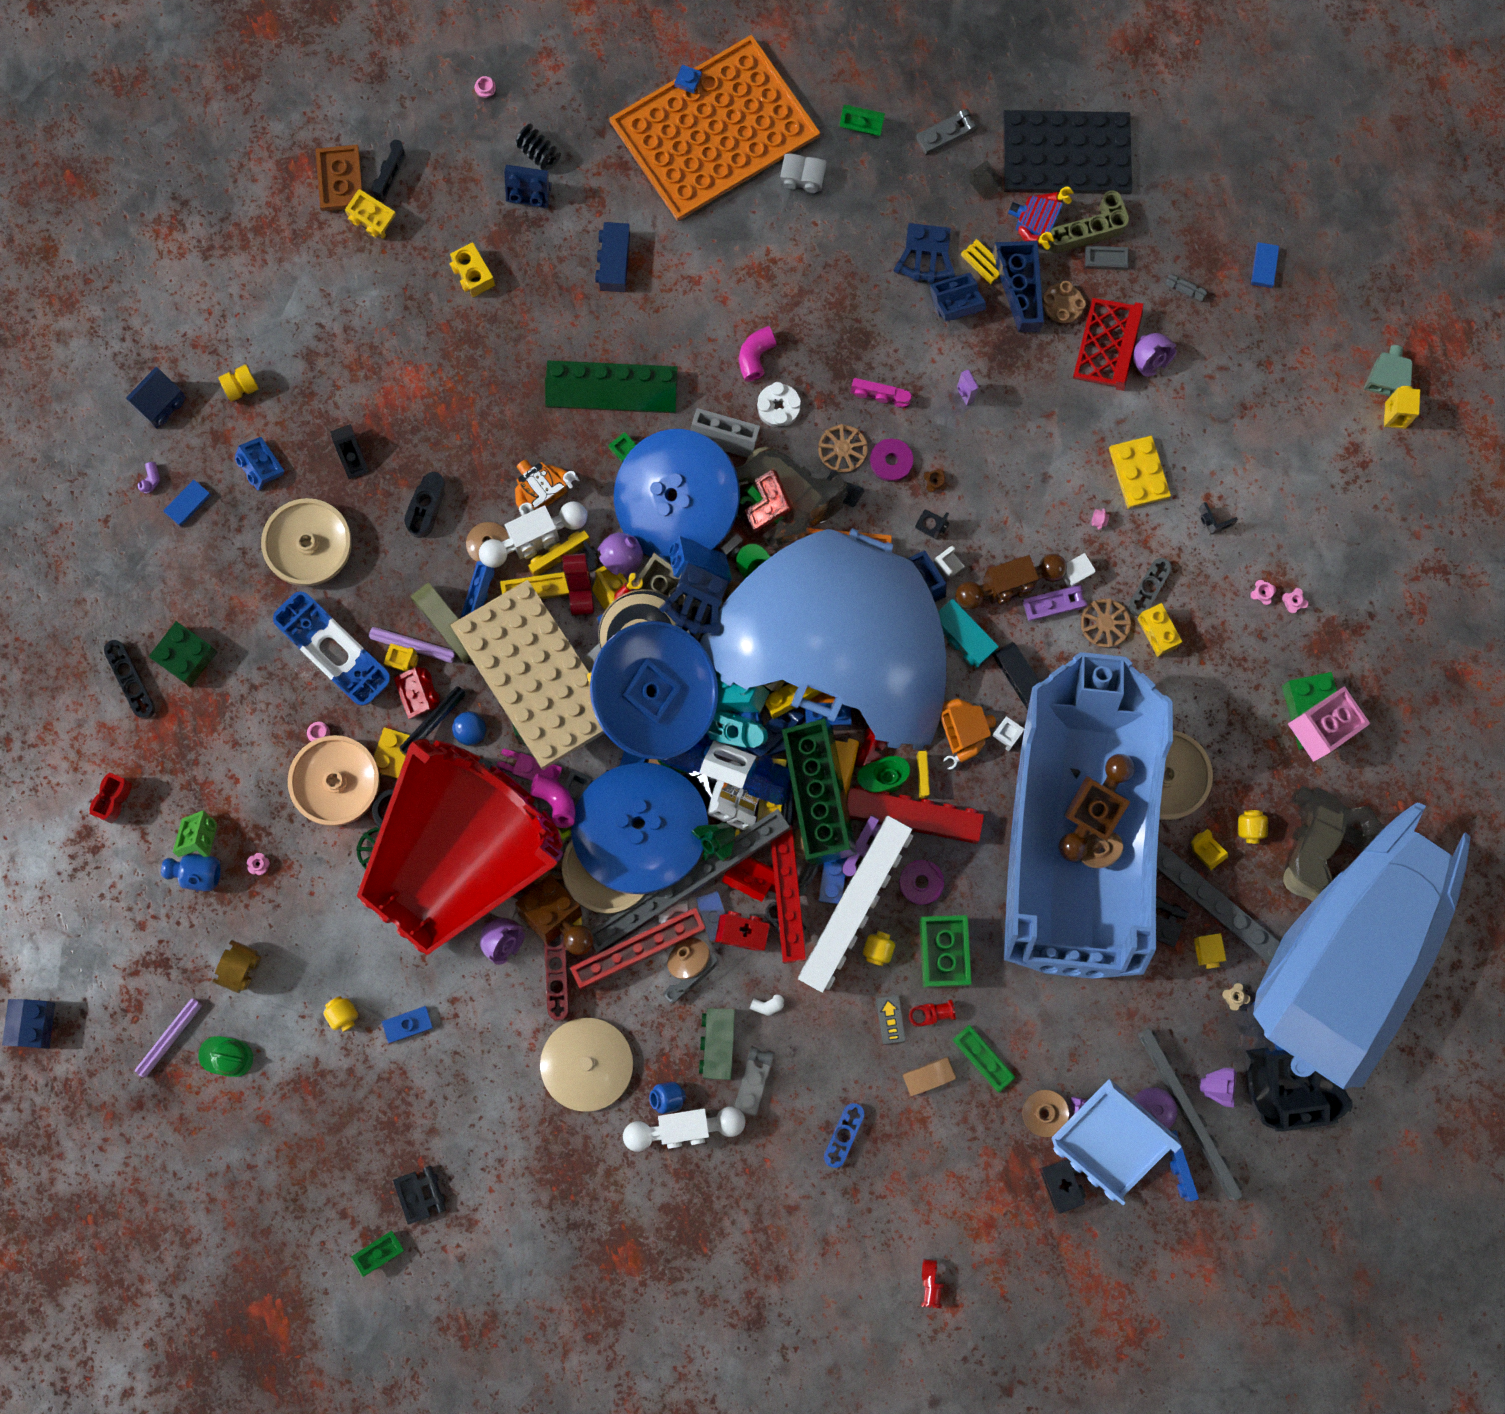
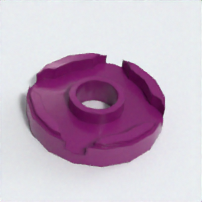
(895, 448)
(931, 873)

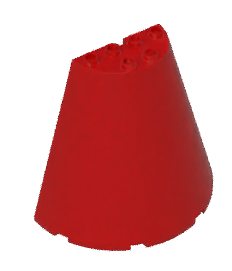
(453, 845)

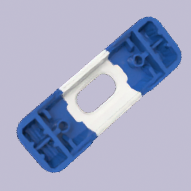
(309, 625)

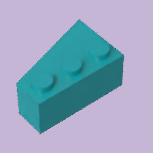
(738, 699)

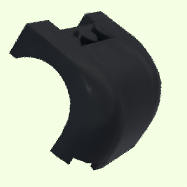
(1291, 1101)

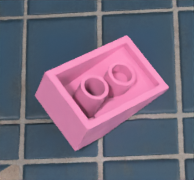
(1329, 724)

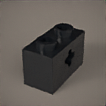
(1062, 1200)

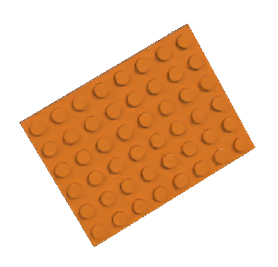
(719, 135)

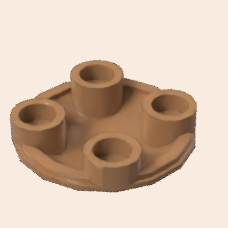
(1063, 302)

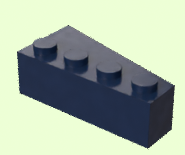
(1021, 282)

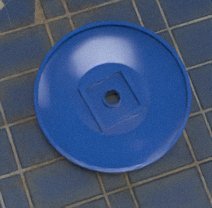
(704, 486)
(682, 682)
(644, 857)

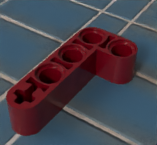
(578, 583)
(557, 975)

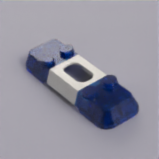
(759, 775)

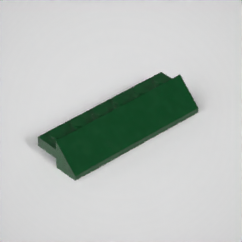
(611, 386)

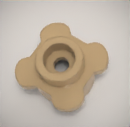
(1242, 997)

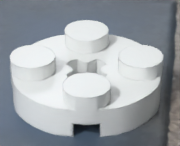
(778, 417)

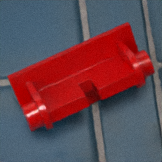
(867, 753)

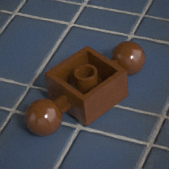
(1010, 580)
(1096, 808)
(552, 912)

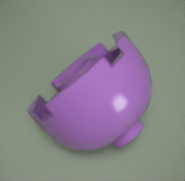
(1152, 352)
(621, 553)
(500, 939)
(1159, 1104)

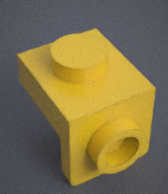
(401, 658)
(1208, 849)

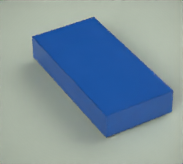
(1265, 265)
(187, 503)

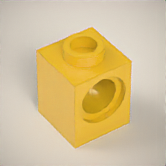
(1210, 950)

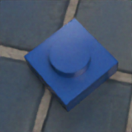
(688, 79)

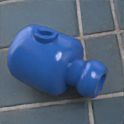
(193, 871)

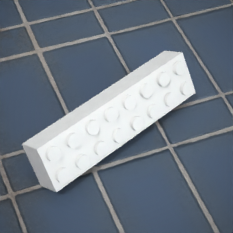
(854, 904)

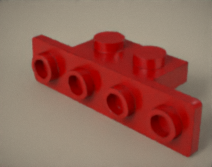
(751, 878)

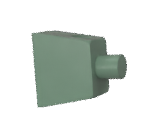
(1389, 372)

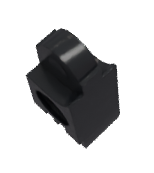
(431, 488)

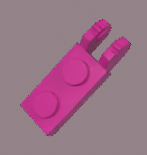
(881, 392)
(527, 766)

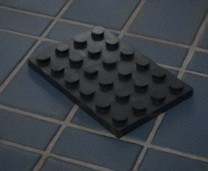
(1067, 150)

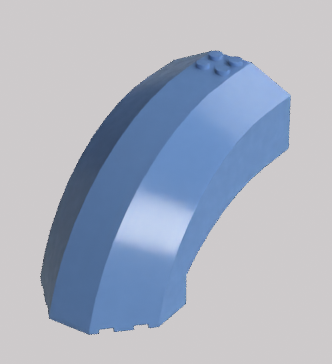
(1062, 911)

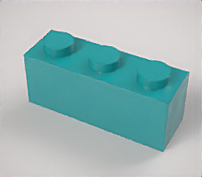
(966, 635)

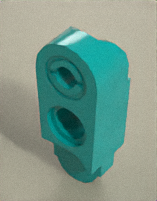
(749, 735)

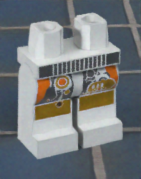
(733, 804)

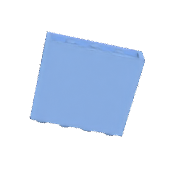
(1113, 1141)

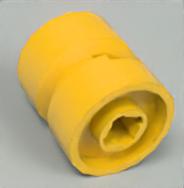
(238, 383)

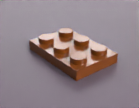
(338, 176)

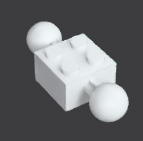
(532, 533)
(682, 1127)

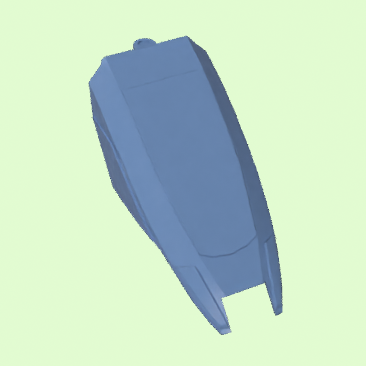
(1361, 954)

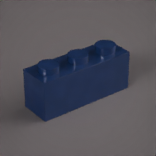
(613, 257)

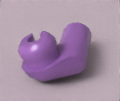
(151, 480)

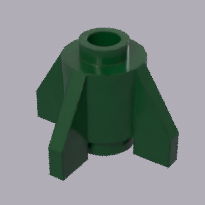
(716, 839)

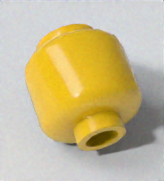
(1253, 826)
(879, 948)
(340, 1014)

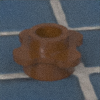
(935, 474)

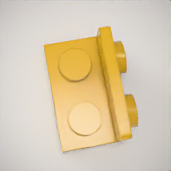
(369, 213)

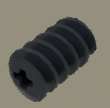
(536, 149)

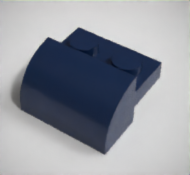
(957, 297)

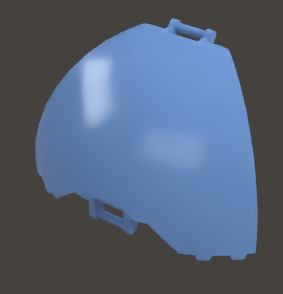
(845, 623)

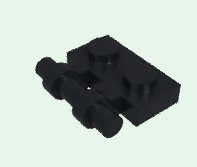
(1166, 929)
(412, 1196)

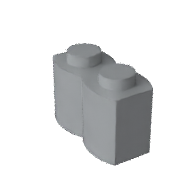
(803, 173)

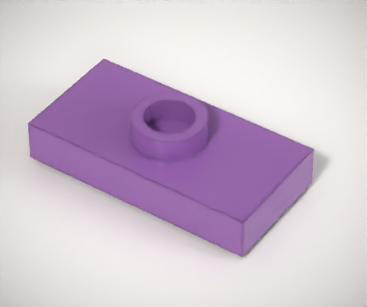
(967, 387)

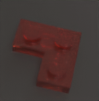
(774, 502)

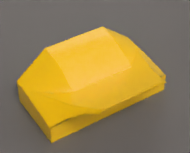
(607, 585)

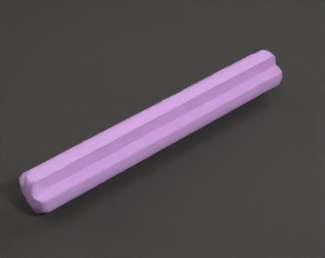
(420, 646)
(168, 1037)

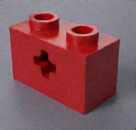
(729, 933)

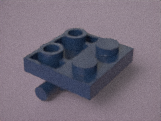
(527, 186)

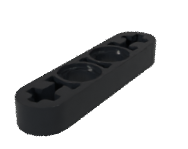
(129, 679)

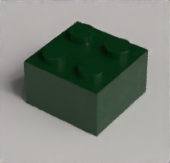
(183, 654)

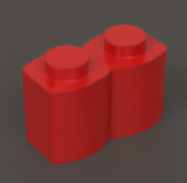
(111, 795)

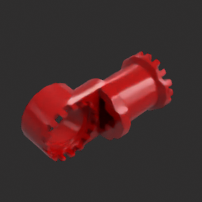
(933, 1013)
(932, 1290)

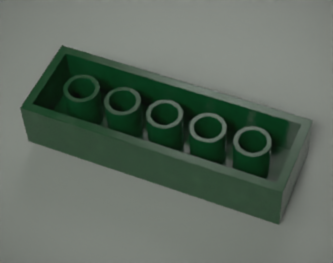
(819, 792)

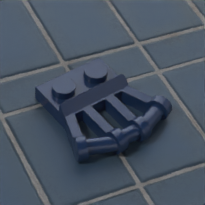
(928, 241)
(702, 587)

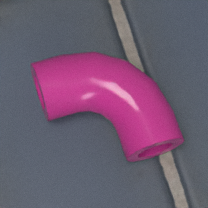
(751, 351)
(558, 797)

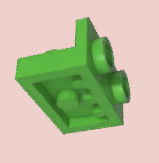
(194, 834)

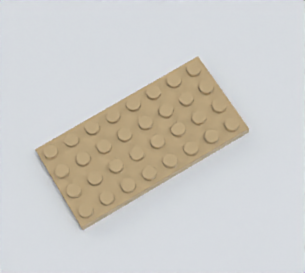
(531, 673)

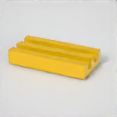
(971, 248)
(923, 774)

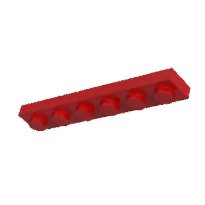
(788, 898)

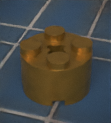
(236, 966)

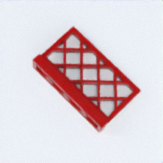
(1125, 351)

